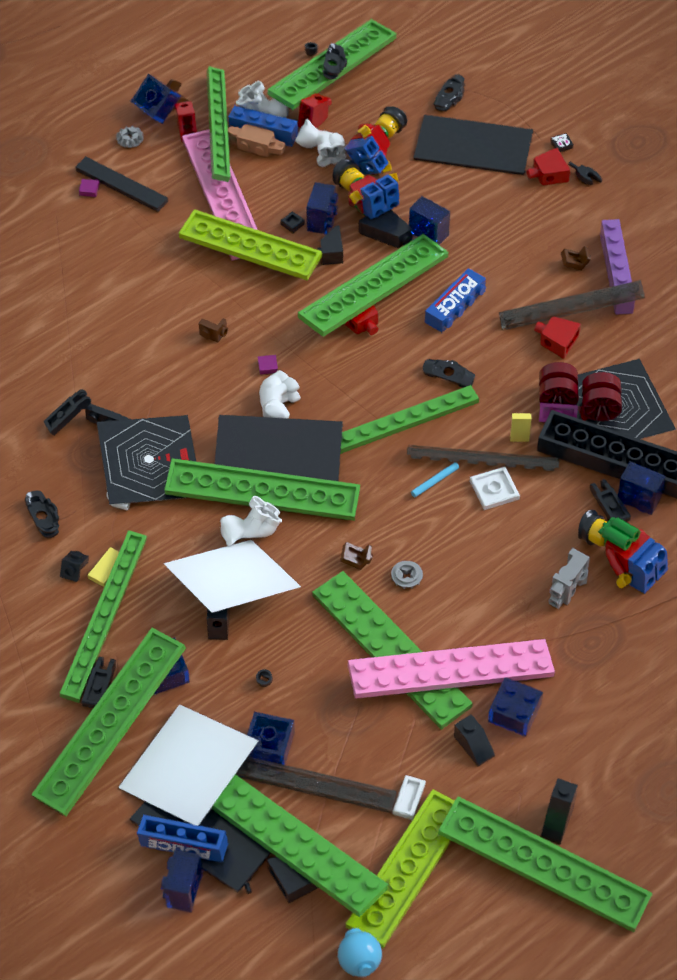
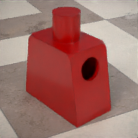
(314, 109)
(185, 115)
(549, 168)
(364, 322)
(558, 335)

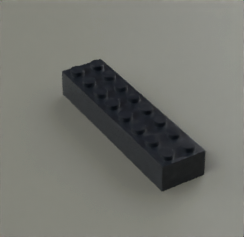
(605, 449)

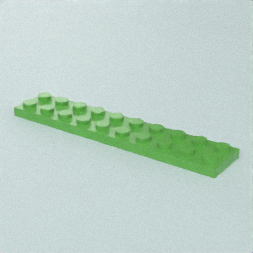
(310, 78)
(372, 285)
(281, 490)
(382, 637)
(108, 722)
(299, 846)
(545, 863)

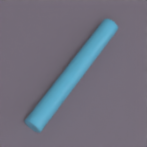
(435, 479)

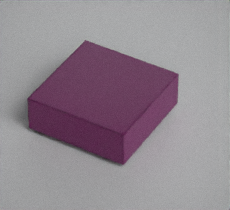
(89, 188)
(267, 364)

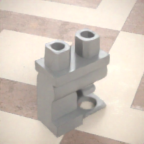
(569, 576)

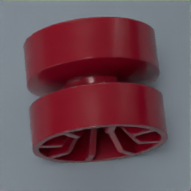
(558, 384)
(601, 396)

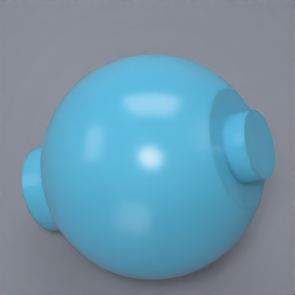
(359, 953)

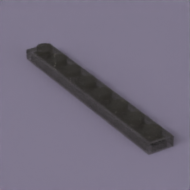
(572, 305)
(490, 458)
(317, 784)

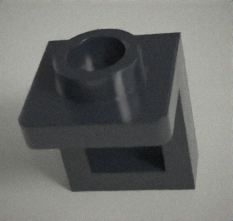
(72, 565)

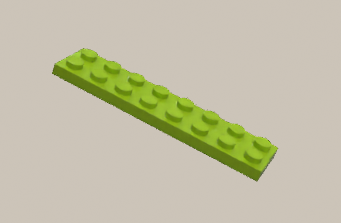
(250, 244)
(407, 869)

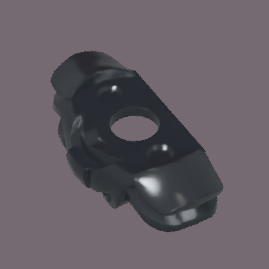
(336, 54)
(444, 100)
(461, 375)
(38, 503)

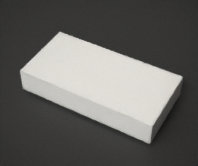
(409, 797)

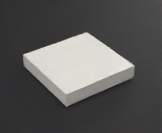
(494, 488)

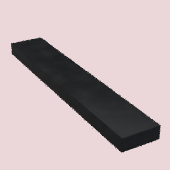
(122, 184)

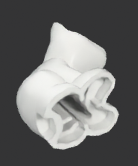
(254, 99)
(330, 145)
(275, 391)
(258, 524)

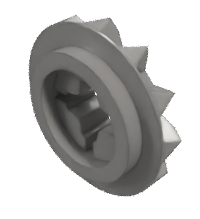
(126, 141)
(406, 567)

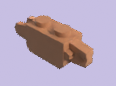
(255, 140)

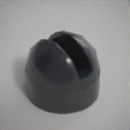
(311, 48)
(265, 674)

